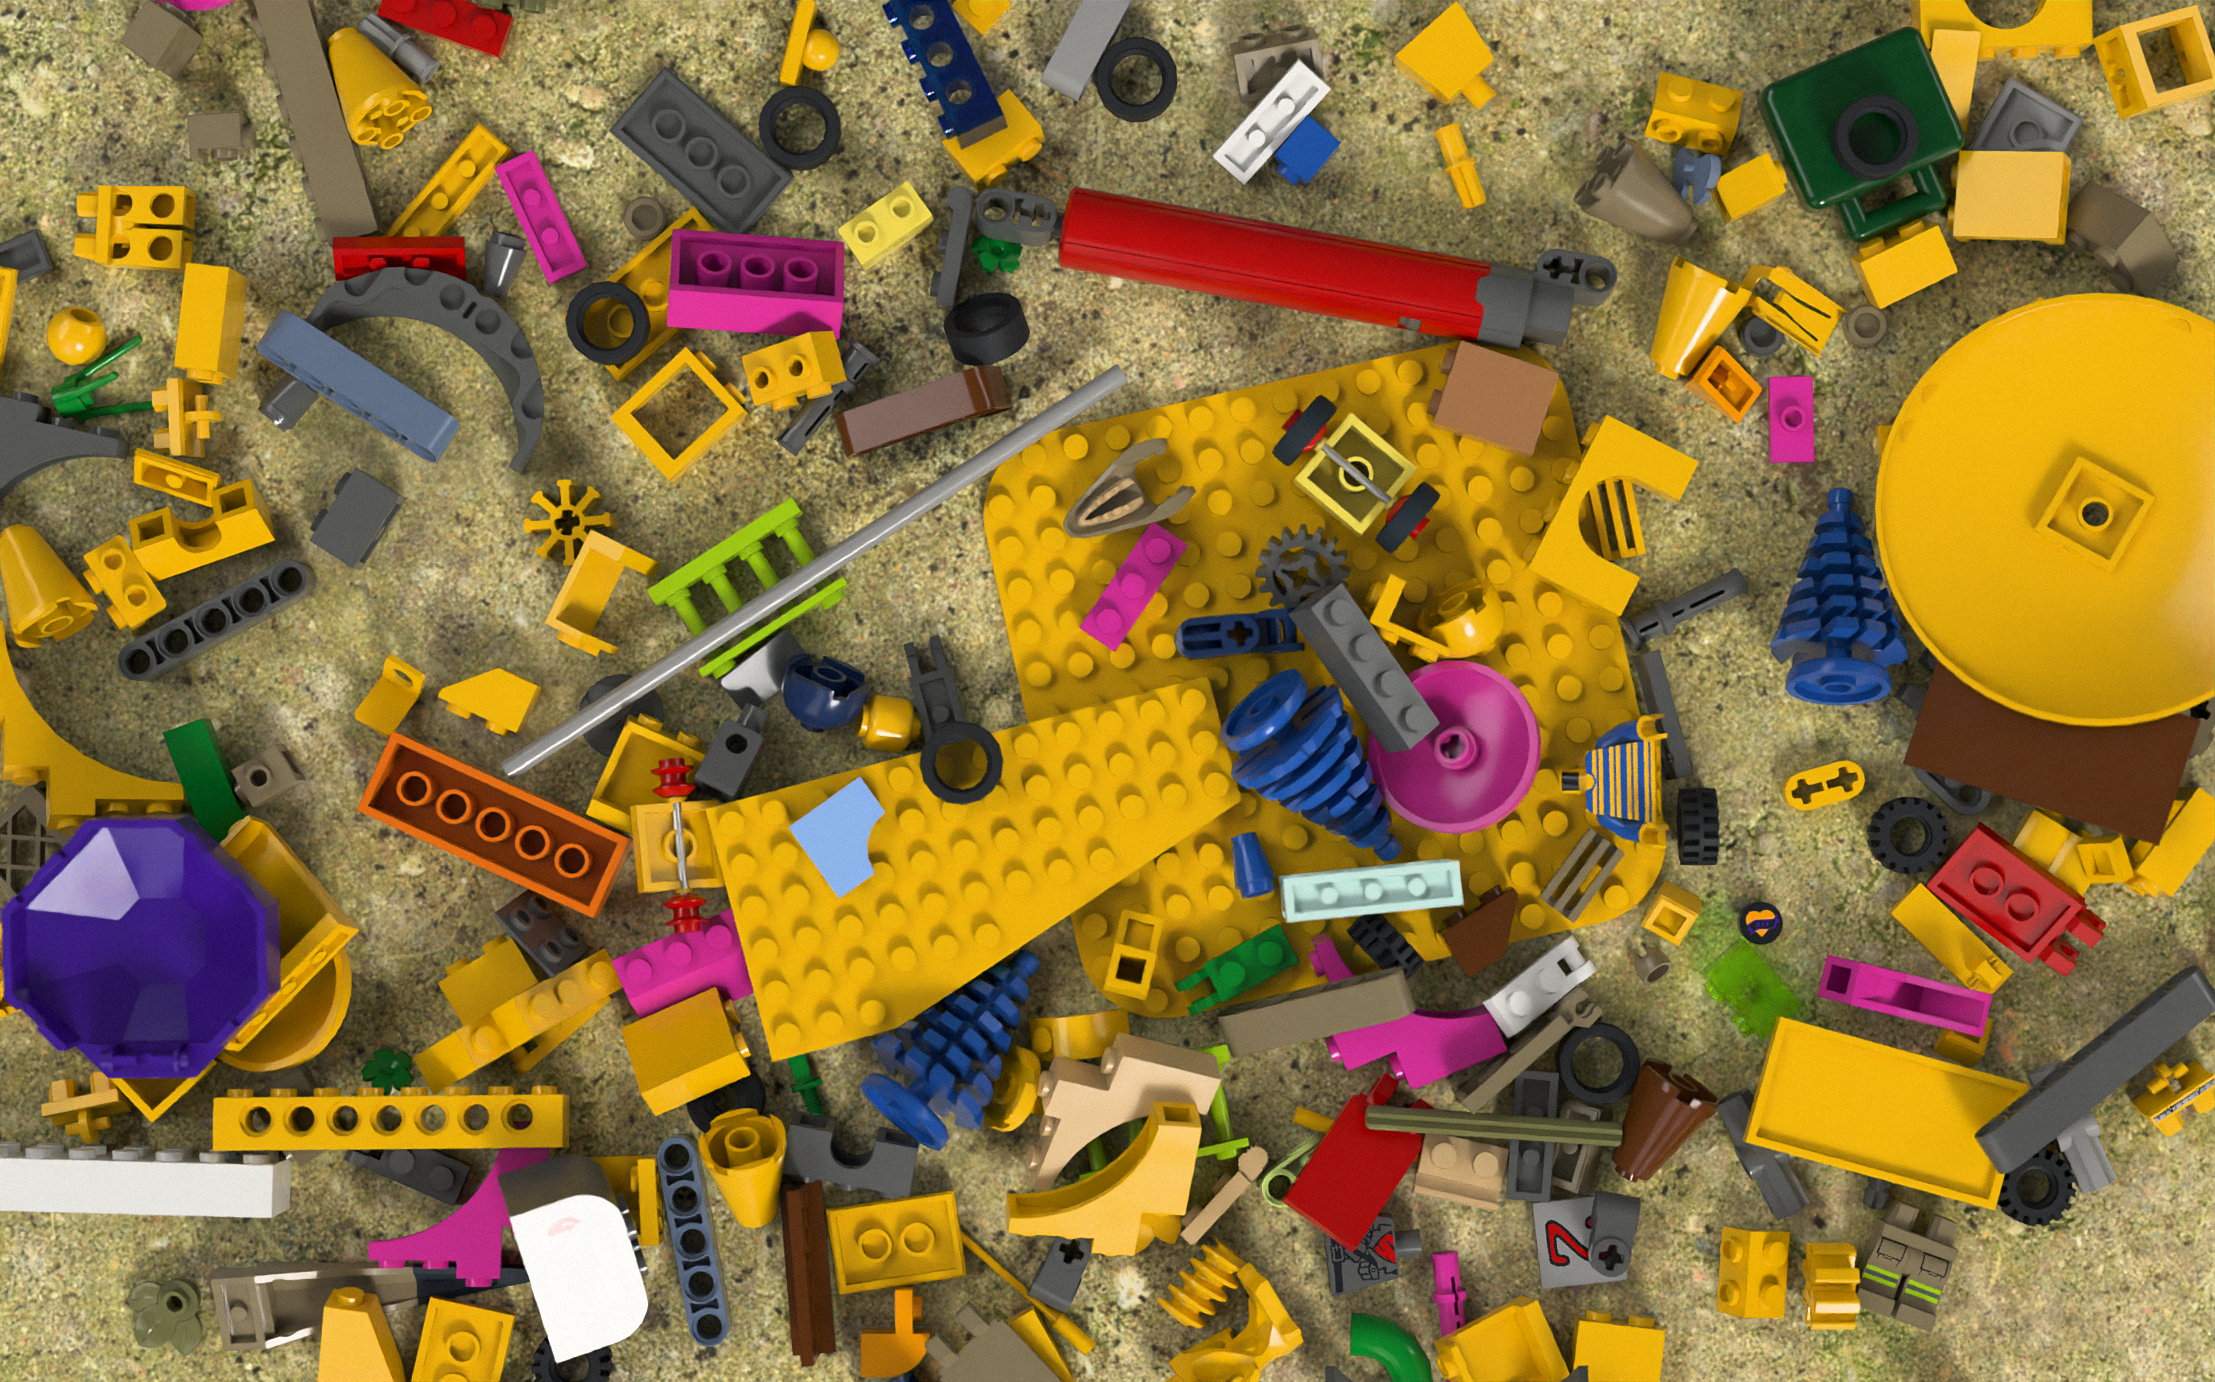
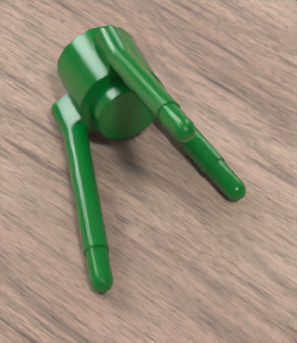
(78, 393)

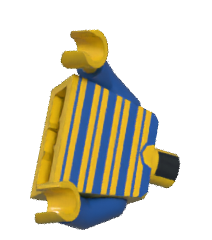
(1624, 781)

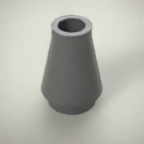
(502, 260)

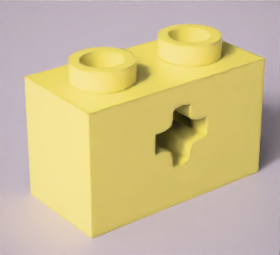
(886, 225)

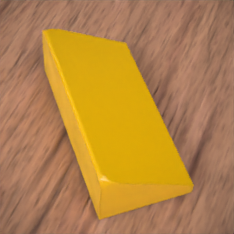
(175, 477)

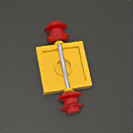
(676, 846)

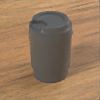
(287, 402)

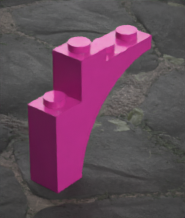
(1424, 1042)
(470, 1234)

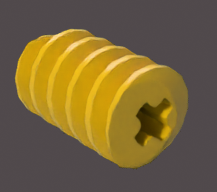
(1203, 1285)

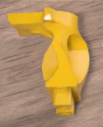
(1241, 1358)

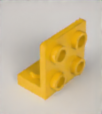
(642, 1188)

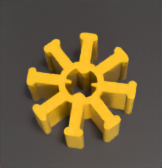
(560, 514)
(1830, 1286)

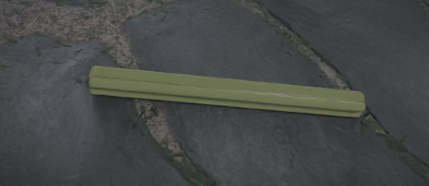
(1493, 1125)

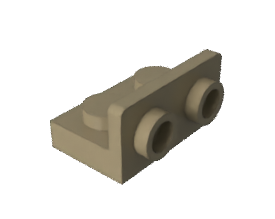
(1265, 59)

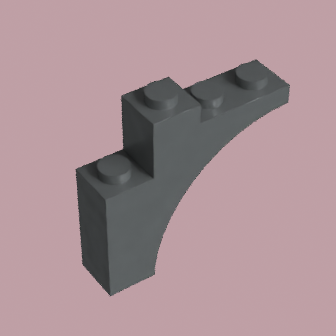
(33, 445)

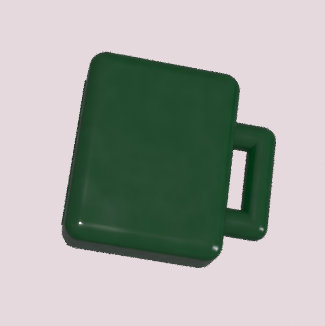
(1807, 103)

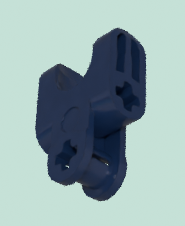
(1211, 635)

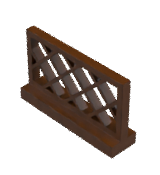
(807, 1270)

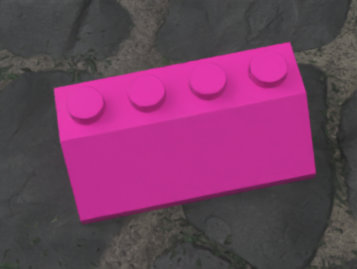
(755, 283)
(685, 967)

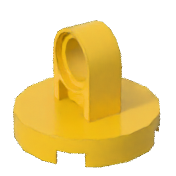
(1014, 1090)

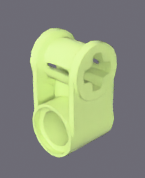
(1288, 1166)

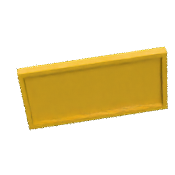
(1879, 1111)

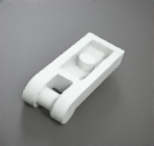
(1538, 987)

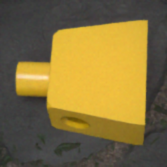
(1449, 59)

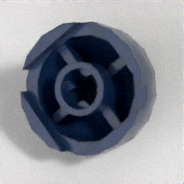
(823, 693)

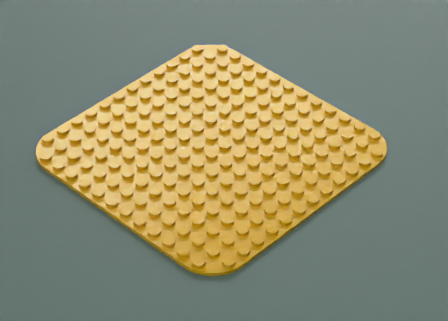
(1490, 506)

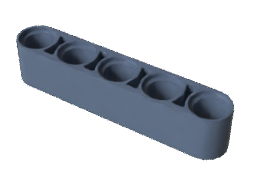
(358, 386)
(689, 1260)

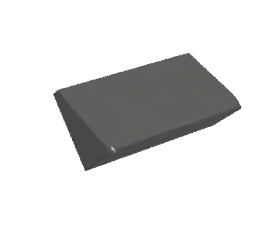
(762, 672)

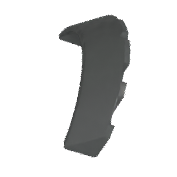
(458, 310)

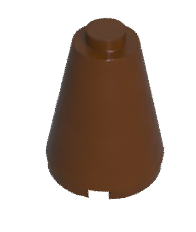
(1660, 1119)

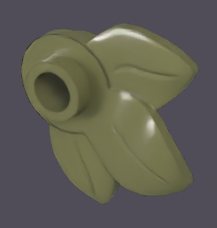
(163, 1318)

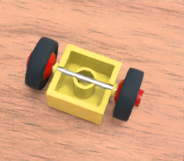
(1355, 474)

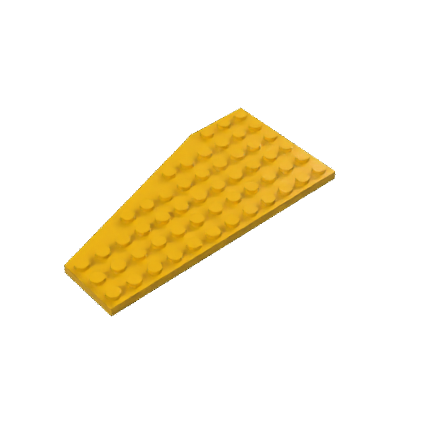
(957, 882)

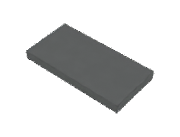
(701, 154)

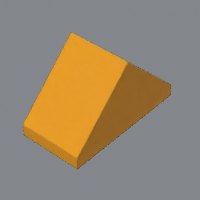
(1724, 384)

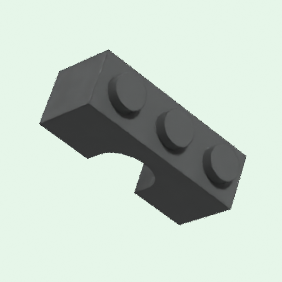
(815, 1155)

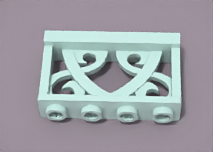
(1370, 890)

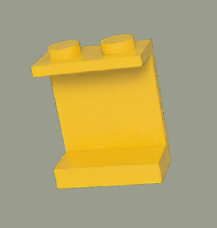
(590, 588)

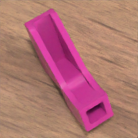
(1904, 995)

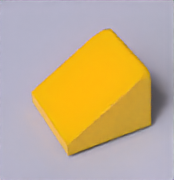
(1672, 913)
(1962, 1046)

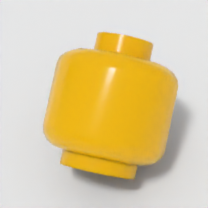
(887, 724)

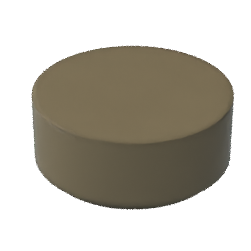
(645, 218)
(1865, 326)

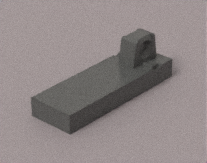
(1659, 699)

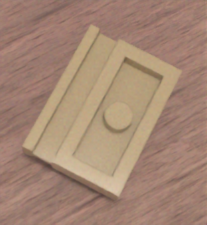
(1460, 1171)

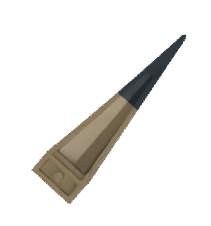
(287, 1299)

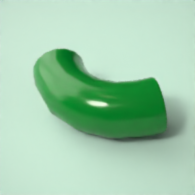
(1390, 1346)

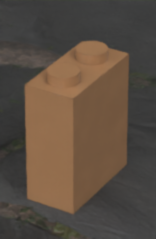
(1492, 398)

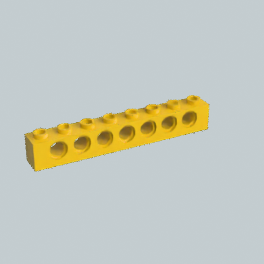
(235, 1129)

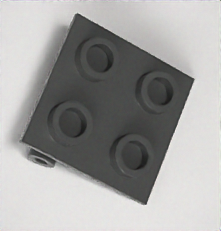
(542, 932)

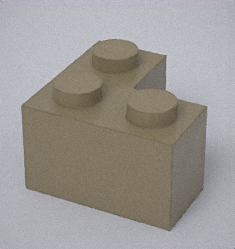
(2120, 238)

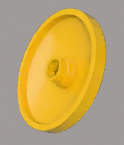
(302, 1024)

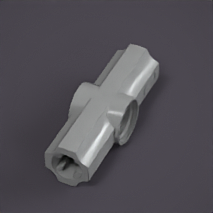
(2080, 1144)

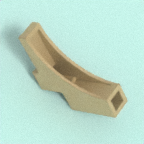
(1091, 1099)

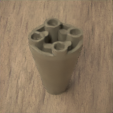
(1636, 196)

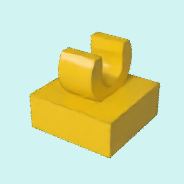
(2106, 859)

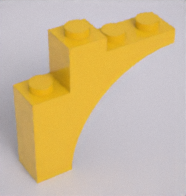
(518, 1021)
(1108, 1206)

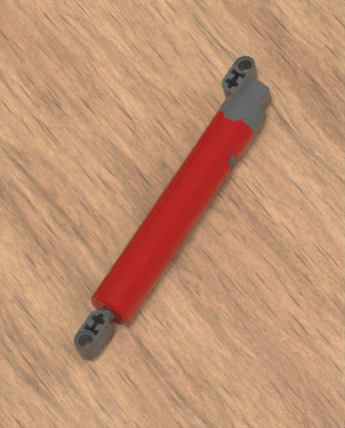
(1304, 267)

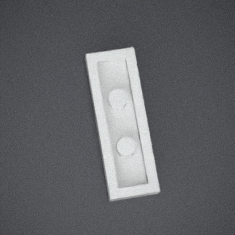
(1271, 121)

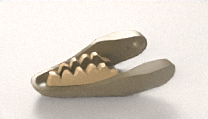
(1118, 498)

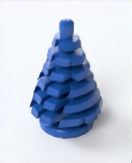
(1839, 616)
(1305, 755)
(945, 1060)

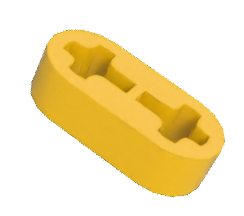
(1825, 795)

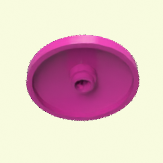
(1473, 762)

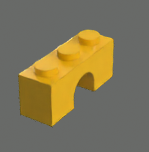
(176, 546)

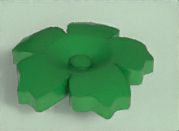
(997, 253)
(388, 1070)

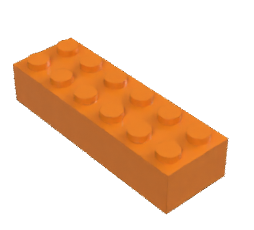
(495, 824)

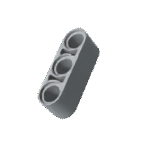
(1084, 45)

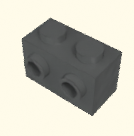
(356, 518)

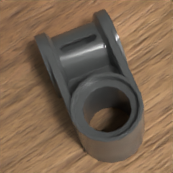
(1615, 1224)
(1060, 1274)

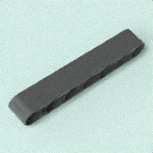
(2097, 1070)

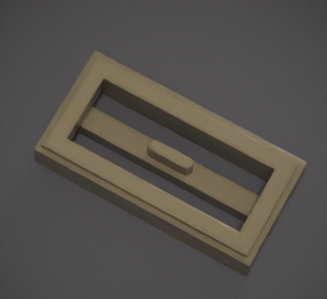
(1603, 845)

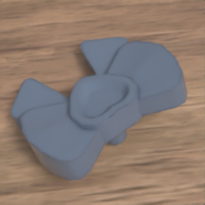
(1701, 170)

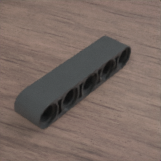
(196, 621)

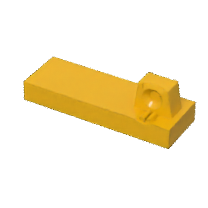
(1949, 940)

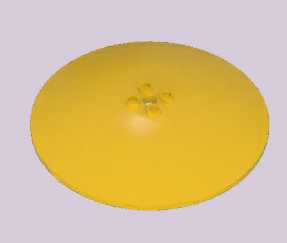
(1989, 494)

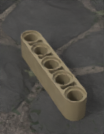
(1317, 1011)

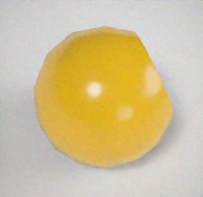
(76, 335)

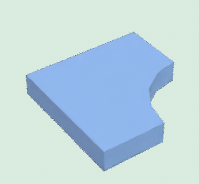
(838, 836)

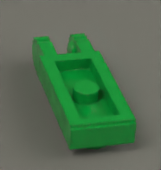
(1241, 968)

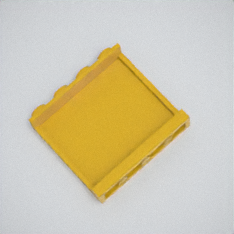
(309, 918)

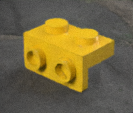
(1694, 114)
(124, 583)
(1753, 1272)

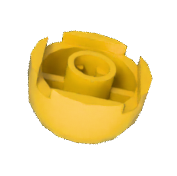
(1466, 618)

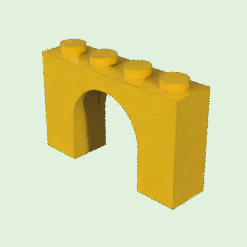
(2055, 27)
(1561, 553)

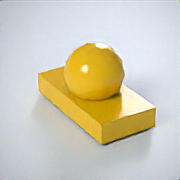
(807, 46)

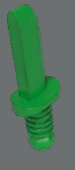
(806, 1084)

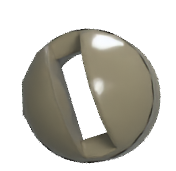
(1652, 966)

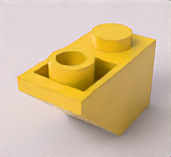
(1749, 188)
(496, 696)

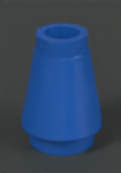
(1251, 867)

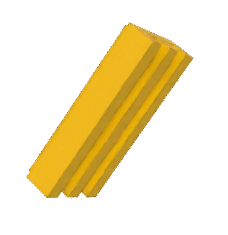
(1632, 515)

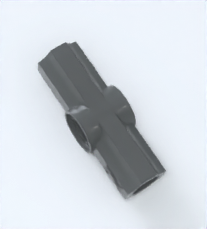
(1764, 1165)

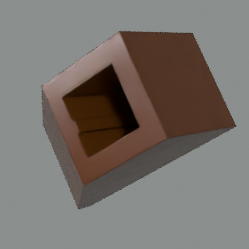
(1483, 933)

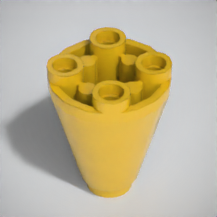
(373, 91)

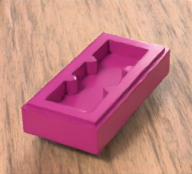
(1790, 419)

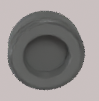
(1760, 338)

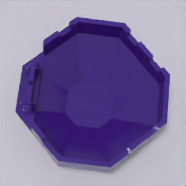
(142, 946)

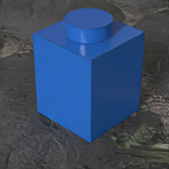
(1305, 153)

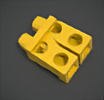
(122, 226)

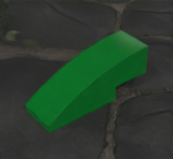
(205, 776)

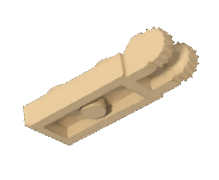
(1226, 1192)

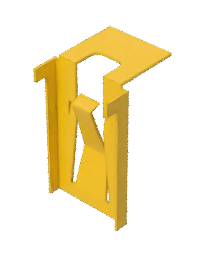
(1811, 321)

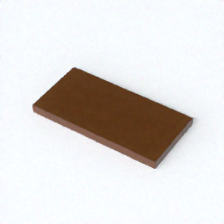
(2097, 775)

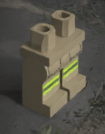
(1906, 1269)

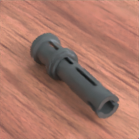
(815, 411)
(1664, 616)

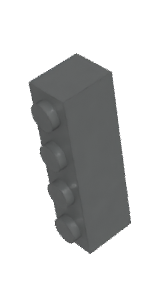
(1364, 668)

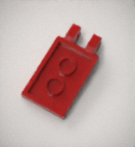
(2015, 899)
(1354, 1169)

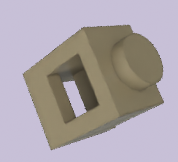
(220, 136)

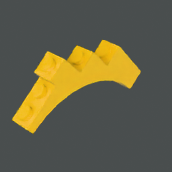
(74, 783)

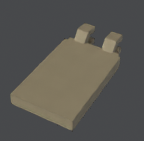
(1527, 1049)
(991, 1355)

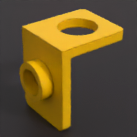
(391, 697)

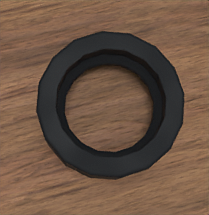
(1146, 48)
(784, 99)
(1907, 130)
(576, 314)
(1002, 325)
(988, 744)
(1629, 1070)

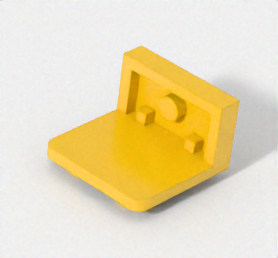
(1381, 602)

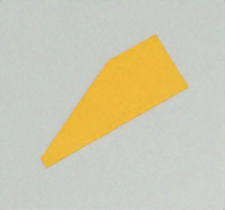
(1956, 60)

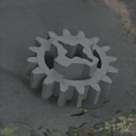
(1287, 565)

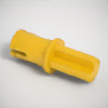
(1460, 166)

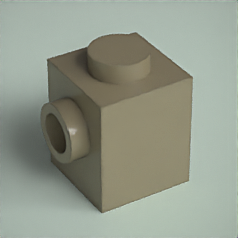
(266, 776)

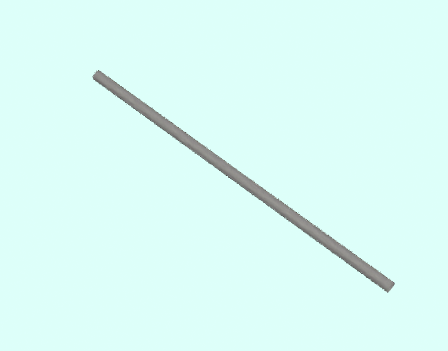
(813, 572)

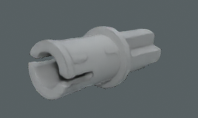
(399, 47)

